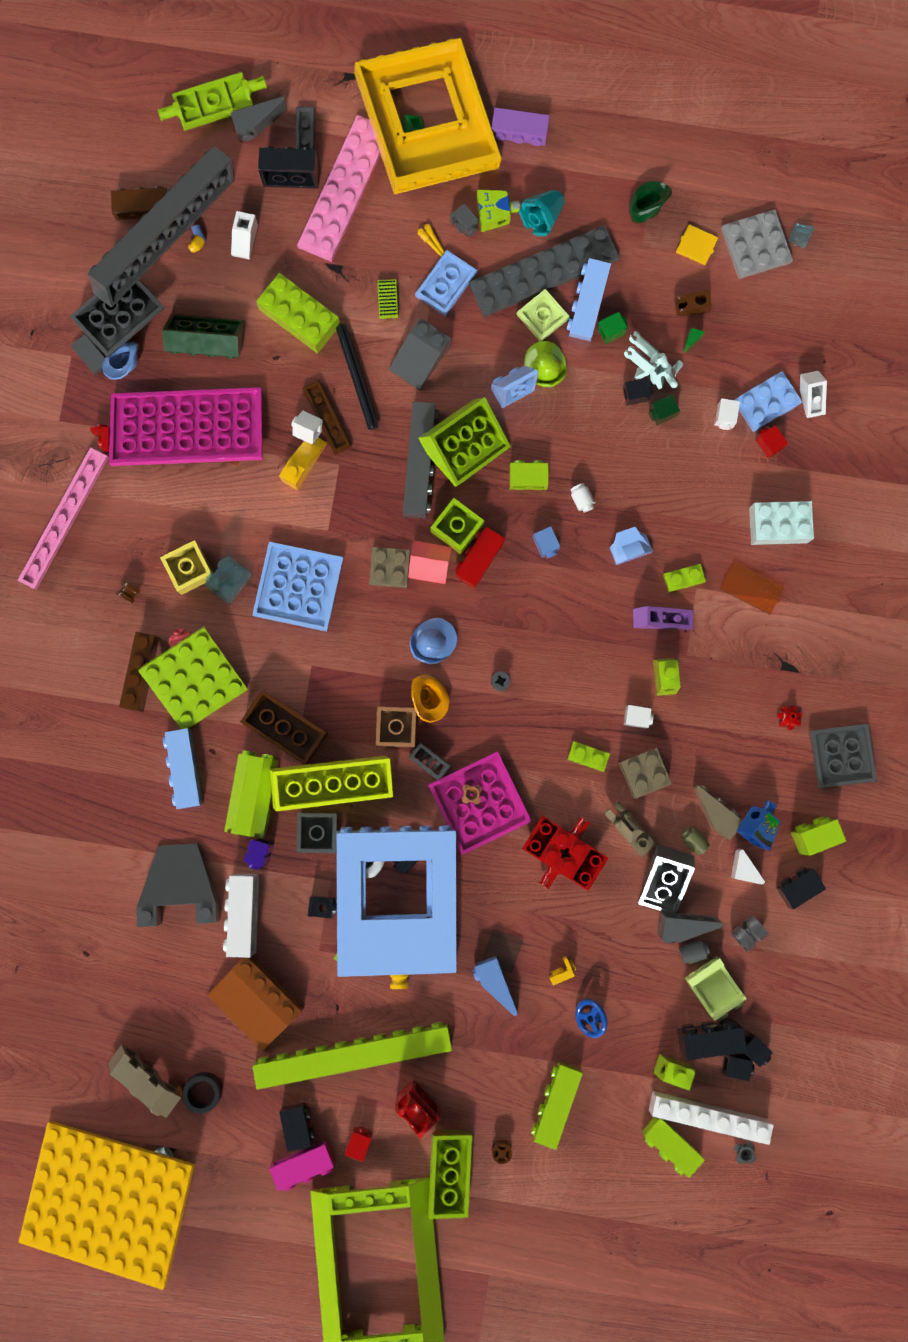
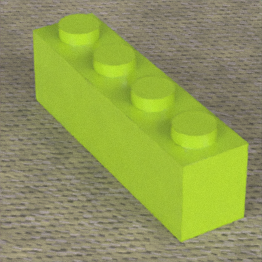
(557, 1105)

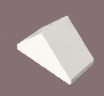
(744, 869)

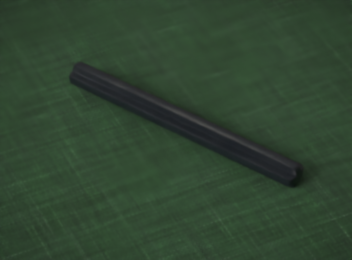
(357, 377)

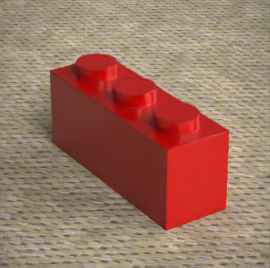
(479, 557)

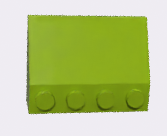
(465, 441)

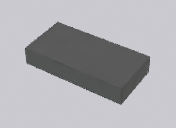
(89, 354)

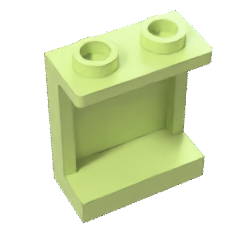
(715, 989)

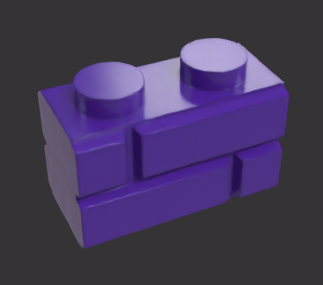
(258, 853)

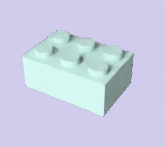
(781, 523)

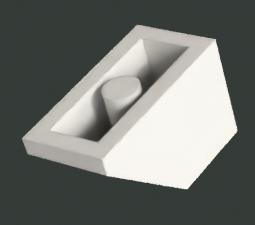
(813, 393)

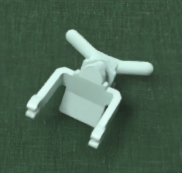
(645, 367)

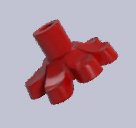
(789, 717)

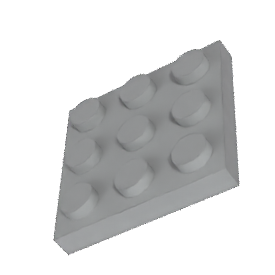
(756, 244)

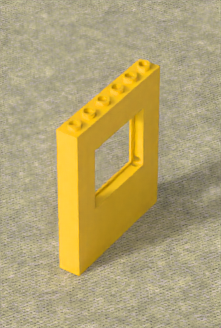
(432, 152)

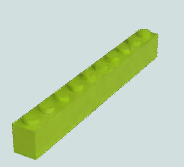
(351, 1056)

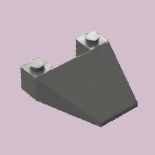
(178, 878)

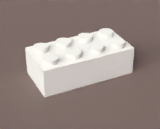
(242, 915)

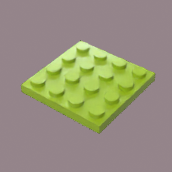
(193, 678)

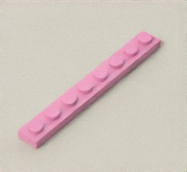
(63, 518)

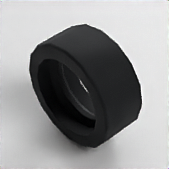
(202, 1108)

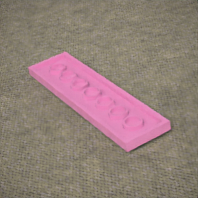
(341, 191)

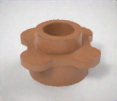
(476, 791)

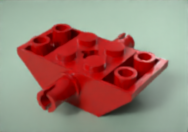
(579, 866)

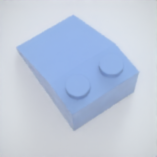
(514, 385)

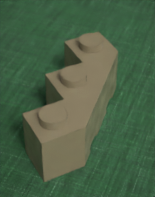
(143, 1082)

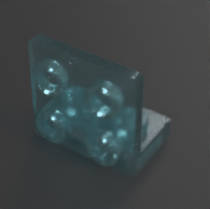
(228, 579)

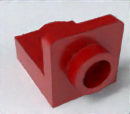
(103, 431)

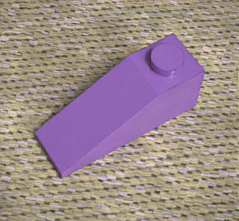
(662, 618)

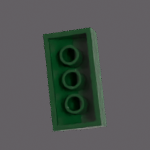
(203, 335)

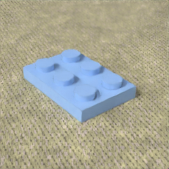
(768, 401)

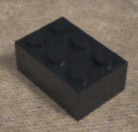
(288, 167)
(711, 1039)

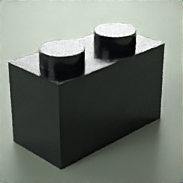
(800, 887)
(297, 1127)

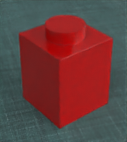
(771, 441)
(358, 1143)

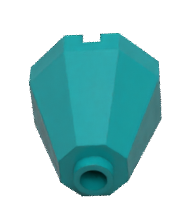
(542, 211)

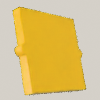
(697, 244)

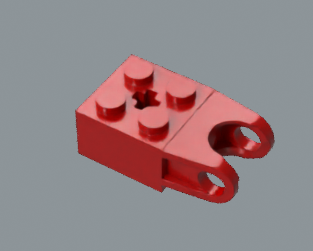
(417, 1108)

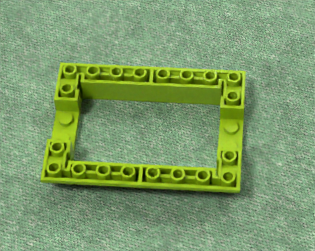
(398, 1194)

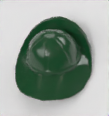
(648, 201)

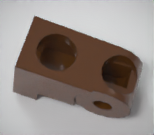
(693, 303)

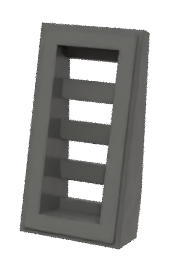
(416, 752)

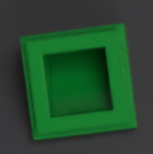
(411, 123)
(692, 338)

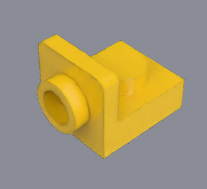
(560, 975)

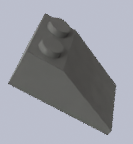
(420, 354)
(667, 879)

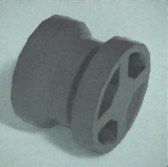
(500, 685)

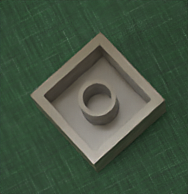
(644, 773)

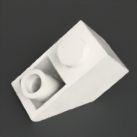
(243, 234)

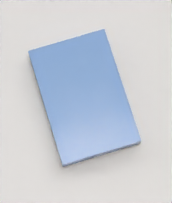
(446, 283)

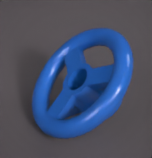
(594, 1018)

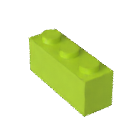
(672, 1146)

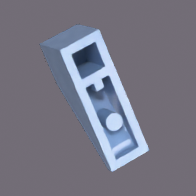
(494, 981)

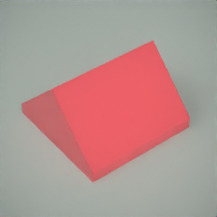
(429, 562)

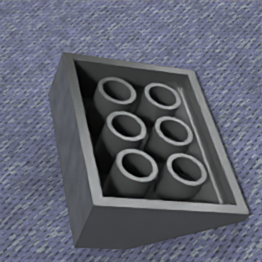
(114, 326)

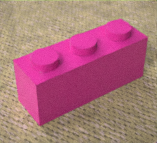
(302, 1166)

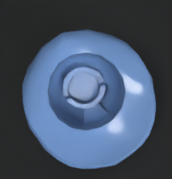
(121, 361)
(433, 641)

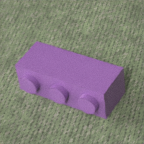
(520, 126)

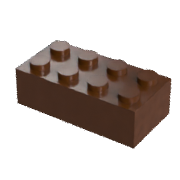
(284, 727)

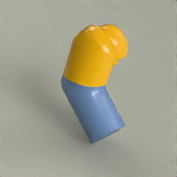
(198, 240)

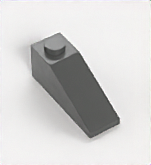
(255, 119)
(681, 927)

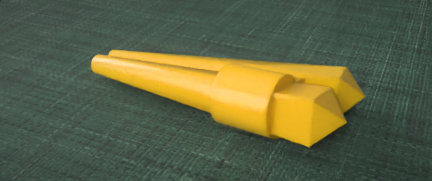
(430, 238)

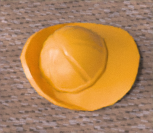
(429, 698)

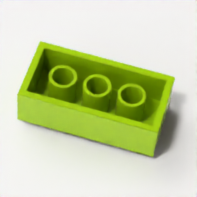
(298, 313)

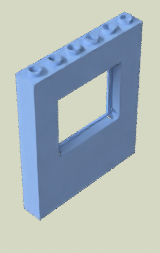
(404, 941)

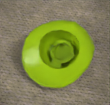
(548, 361)

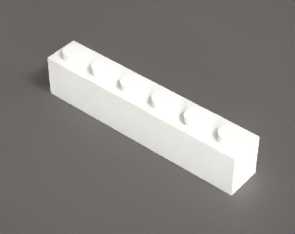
(710, 1117)

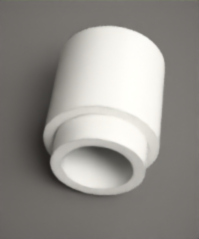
(582, 498)

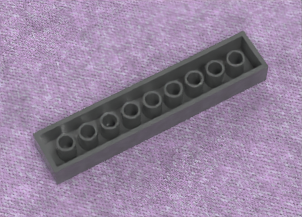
(161, 226)

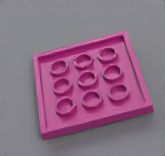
(494, 816)

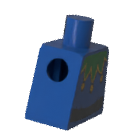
(760, 826)

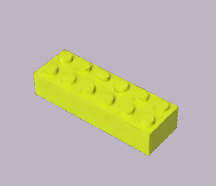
(331, 783)

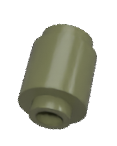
(695, 840)

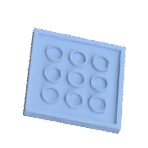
(298, 586)

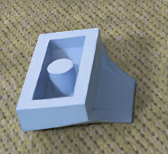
(629, 545)

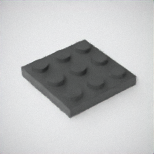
(843, 756)

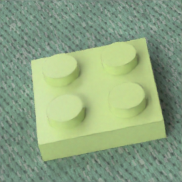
(542, 315)

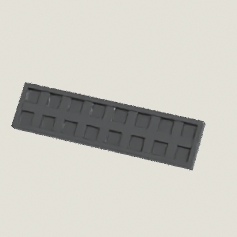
(541, 271)

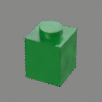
(612, 327)

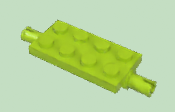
(212, 100)

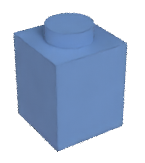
(546, 542)

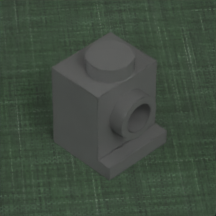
(464, 220)

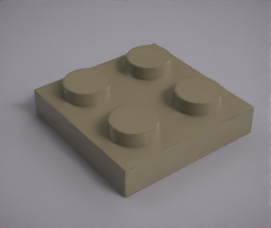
(389, 567)

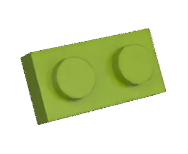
(684, 578)
(588, 756)

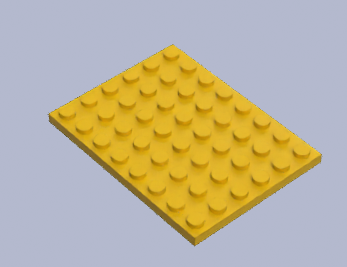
(107, 1204)

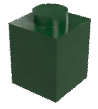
(664, 410)

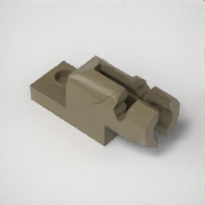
(630, 829)

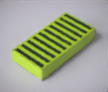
(387, 299)

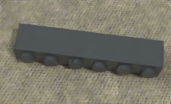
(419, 463)

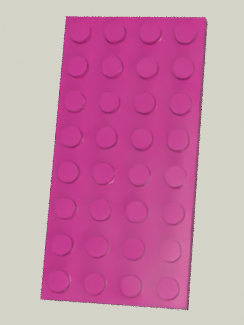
(186, 426)

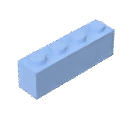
(589, 300)
(183, 768)

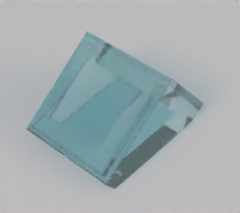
(801, 234)

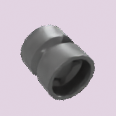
(749, 933)

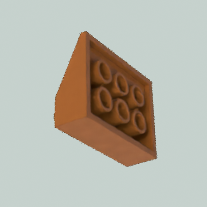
(255, 1002)

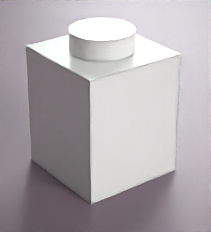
(727, 414)
(307, 427)
(638, 716)

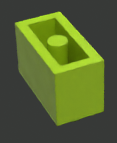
(528, 475)

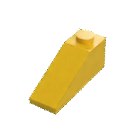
(301, 463)

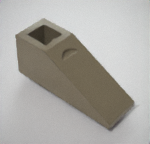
(719, 817)

